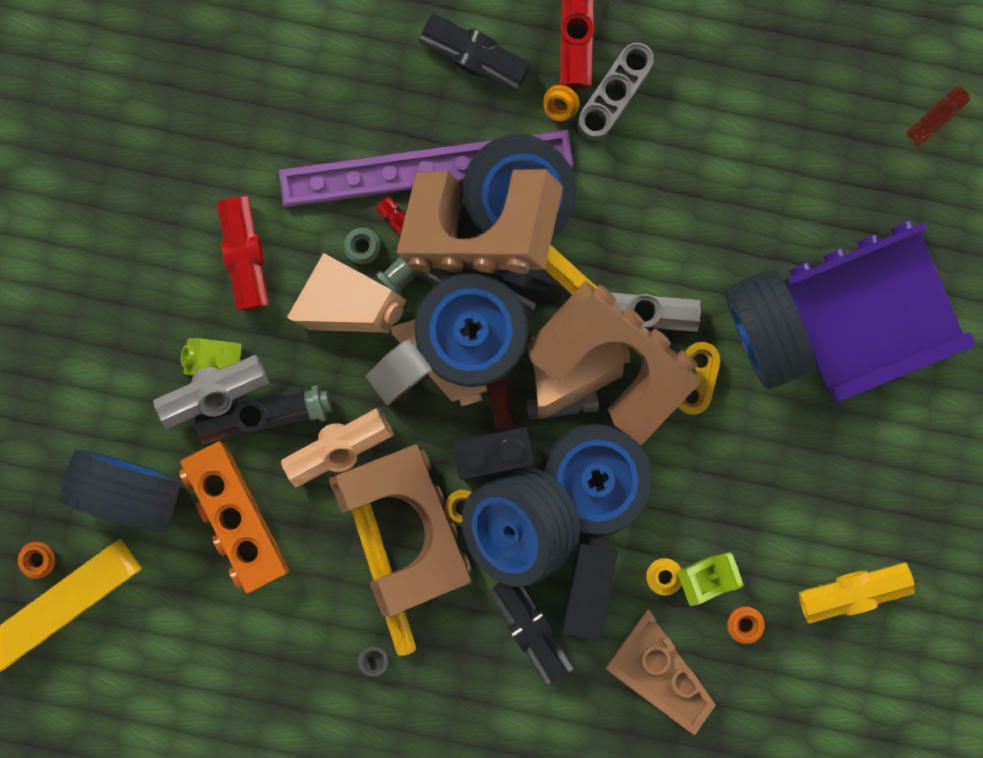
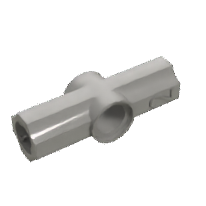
(667, 312)
(211, 391)

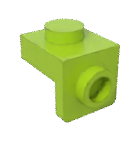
(206, 353)
(710, 578)

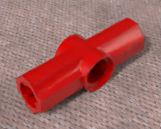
(576, 53)
(242, 253)

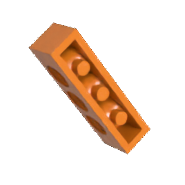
(219, 461)

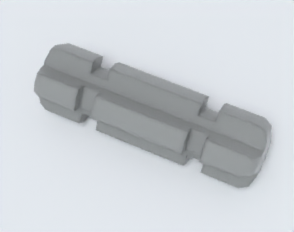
(587, 404)

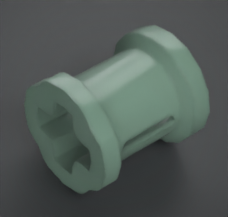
(398, 275)

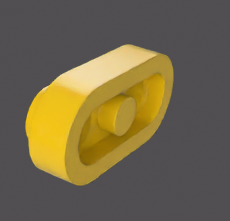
(708, 376)

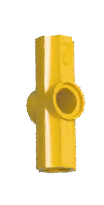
(857, 592)

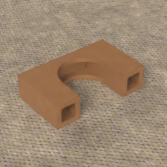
(514, 243)
(594, 319)
(439, 564)

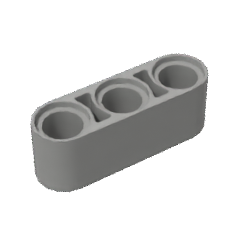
(619, 75)
(398, 372)

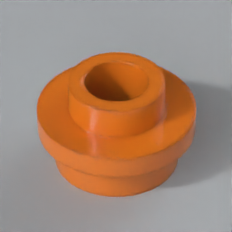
(25, 560)
(751, 635)

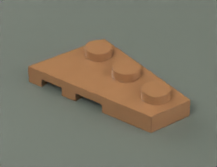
(658, 674)

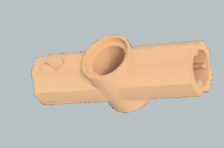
(337, 447)

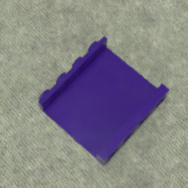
(876, 312)

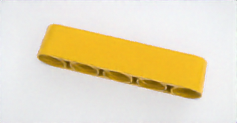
(65, 601)

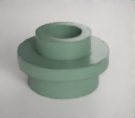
(357, 235)
(317, 403)

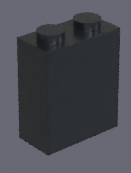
(492, 453)
(589, 588)

